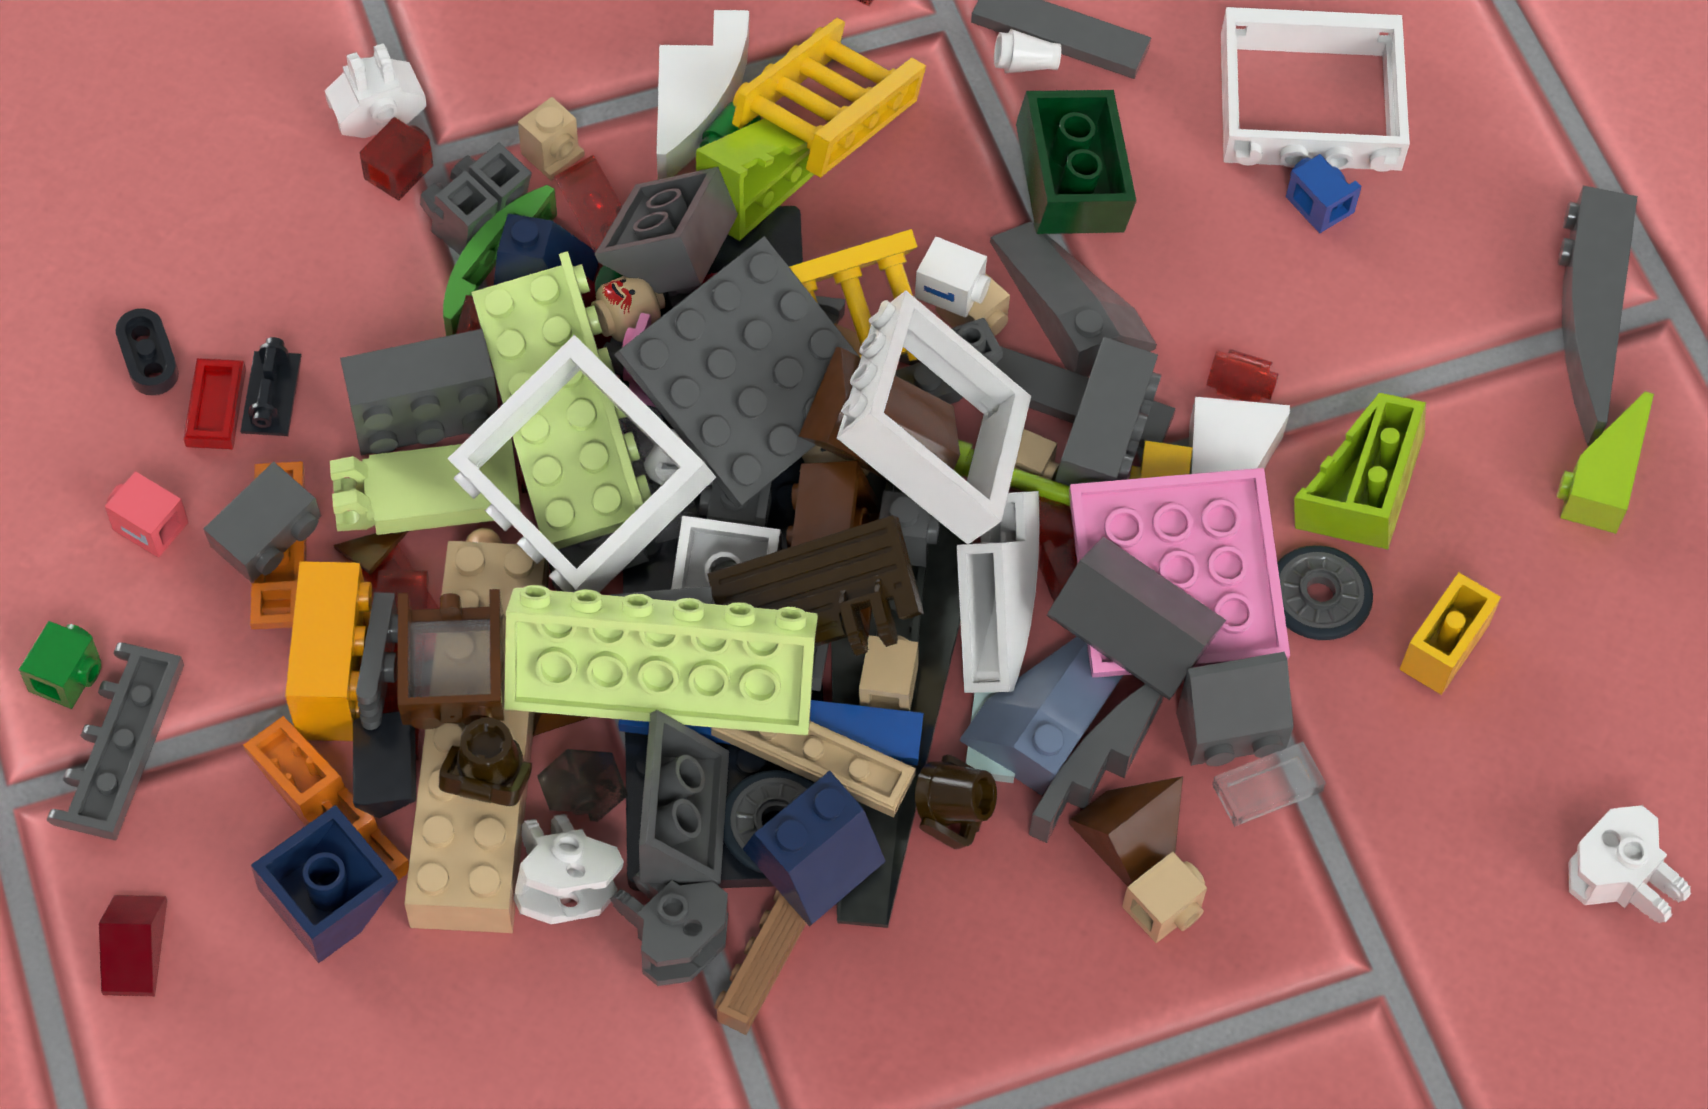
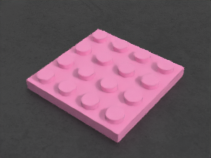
(1203, 536)

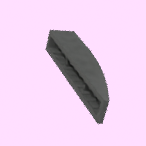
(1594, 297)

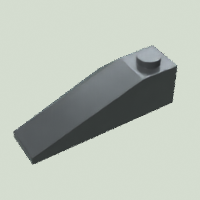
(1068, 298)

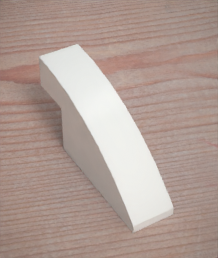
(696, 87)
(999, 596)

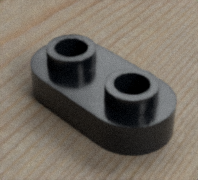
(148, 354)

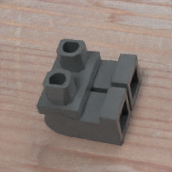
(474, 195)

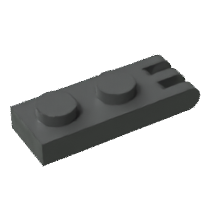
(378, 660)

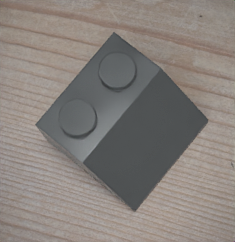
(1236, 709)

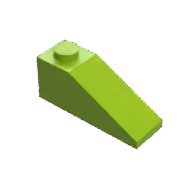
(1605, 472)

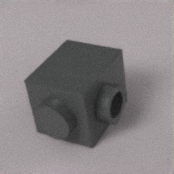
(916, 523)

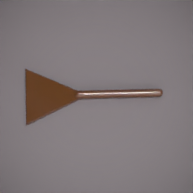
(370, 549)

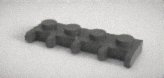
(121, 742)

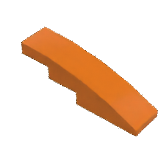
(314, 786)

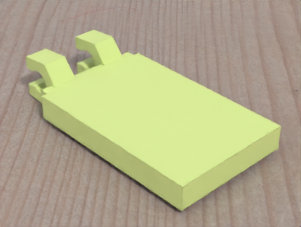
(414, 490)

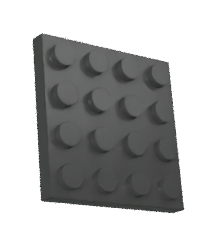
(739, 369)

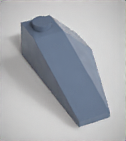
(1043, 716)

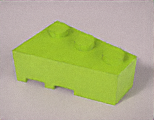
(759, 168)
(1367, 477)

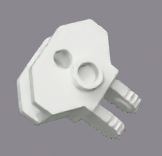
(374, 93)
(1620, 860)
(564, 869)

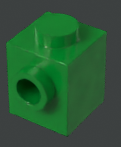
(61, 664)

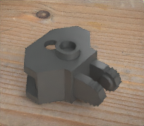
(676, 927)

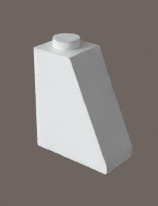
(1234, 434)

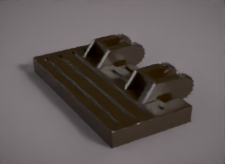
(834, 580)

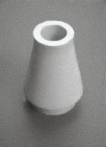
(1023, 53)

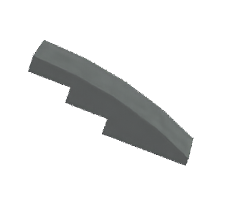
(1107, 747)

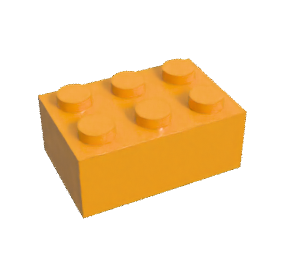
(327, 649)

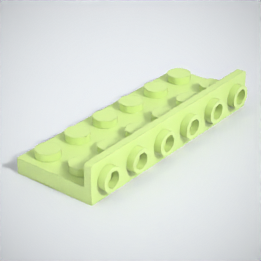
(574, 445)
(648, 654)

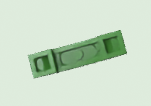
(481, 252)

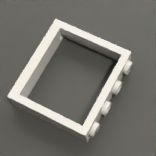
(1316, 34)
(960, 505)
(639, 528)

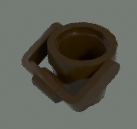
(487, 765)
(953, 794)

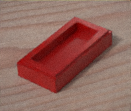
(214, 404)

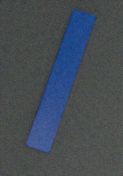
(884, 730)

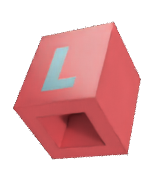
(146, 513)

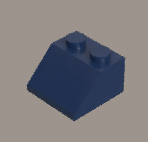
(817, 848)
(324, 882)

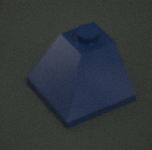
(535, 246)

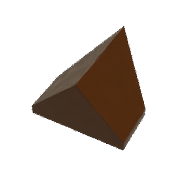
(1132, 826)

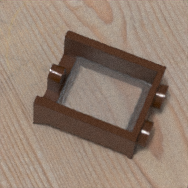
(450, 662)

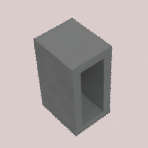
(263, 523)

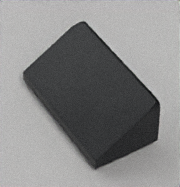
(384, 766)

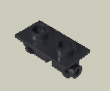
(271, 390)

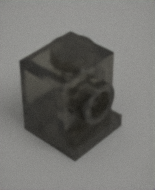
(583, 783)

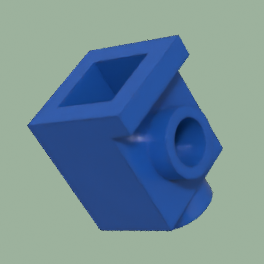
(1321, 192)

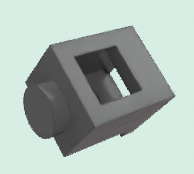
(719, 507)

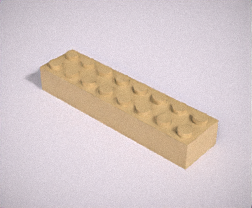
(462, 847)

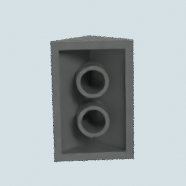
(1135, 617)
(682, 805)

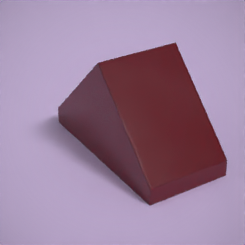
(131, 944)

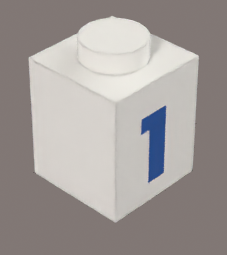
(952, 277)

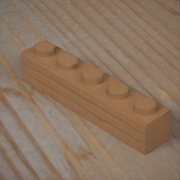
(761, 966)

